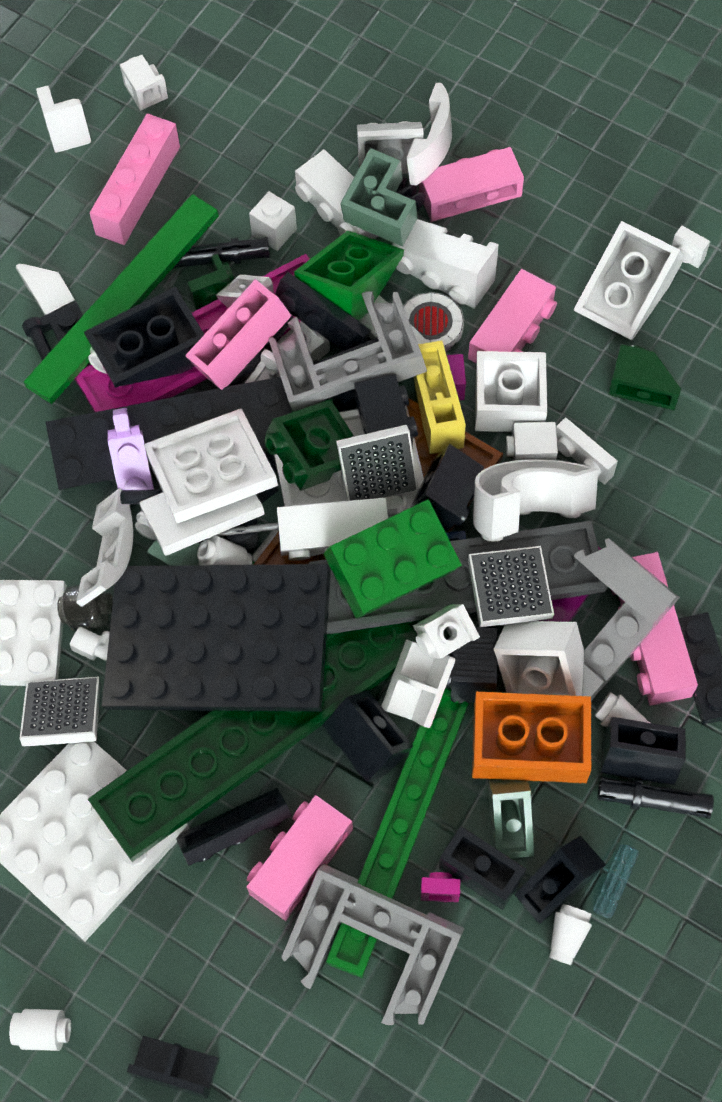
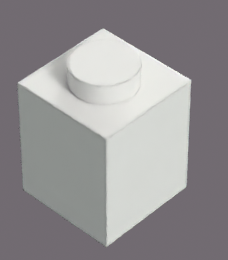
(273, 219)
(532, 441)

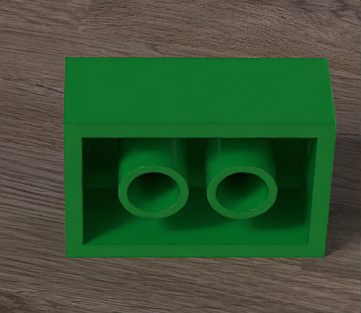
(392, 559)

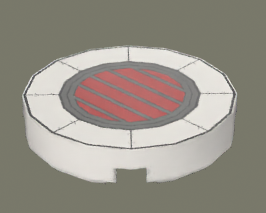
(436, 318)

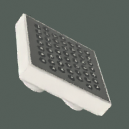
(378, 464)
(510, 586)
(60, 711)

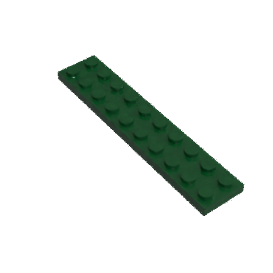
(234, 745)

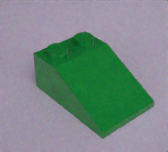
(350, 268)

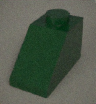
(643, 378)

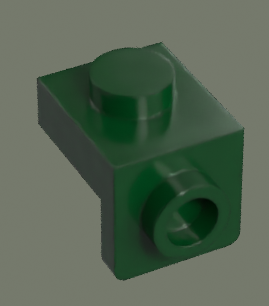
(204, 289)

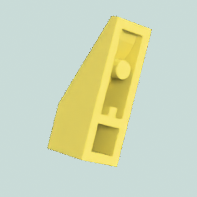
(439, 400)

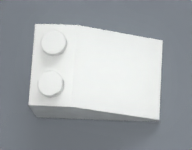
(629, 280)

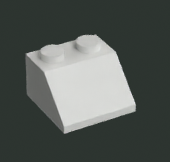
(388, 138)
(509, 389)
(541, 658)

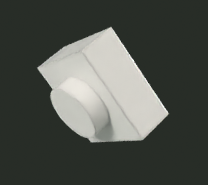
(691, 245)

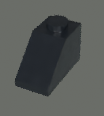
(560, 879)

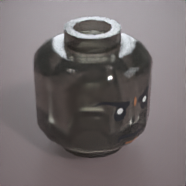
(90, 616)

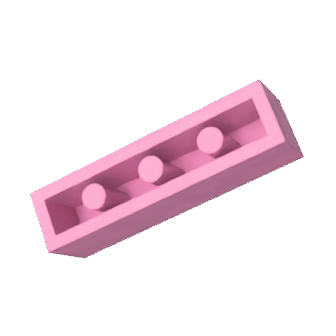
(135, 179)
(663, 655)

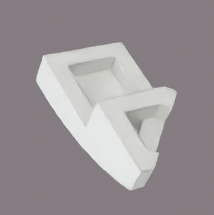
(46, 287)

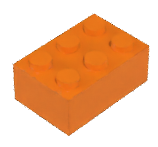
(532, 737)

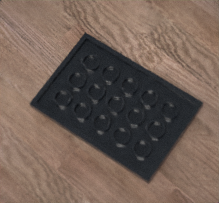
(218, 638)

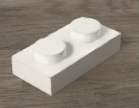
(575, 443)

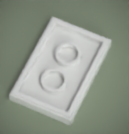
(176, 536)

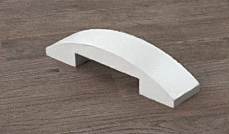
(428, 153)
(116, 527)

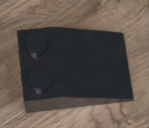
(146, 340)

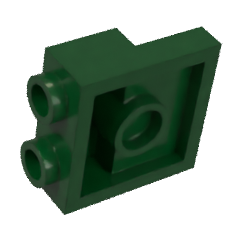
(308, 443)

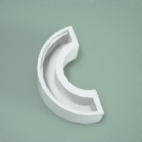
(528, 486)

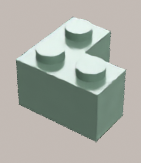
(373, 200)

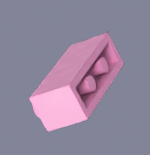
(472, 184)
(515, 316)
(239, 335)
(297, 856)

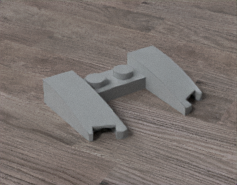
(392, 354)
(644, 607)
(427, 938)

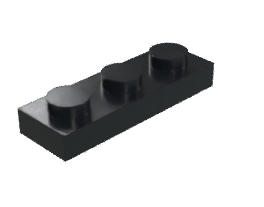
(320, 313)
(706, 663)
(233, 826)

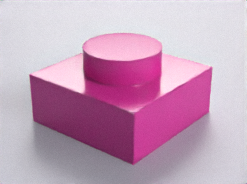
(440, 888)

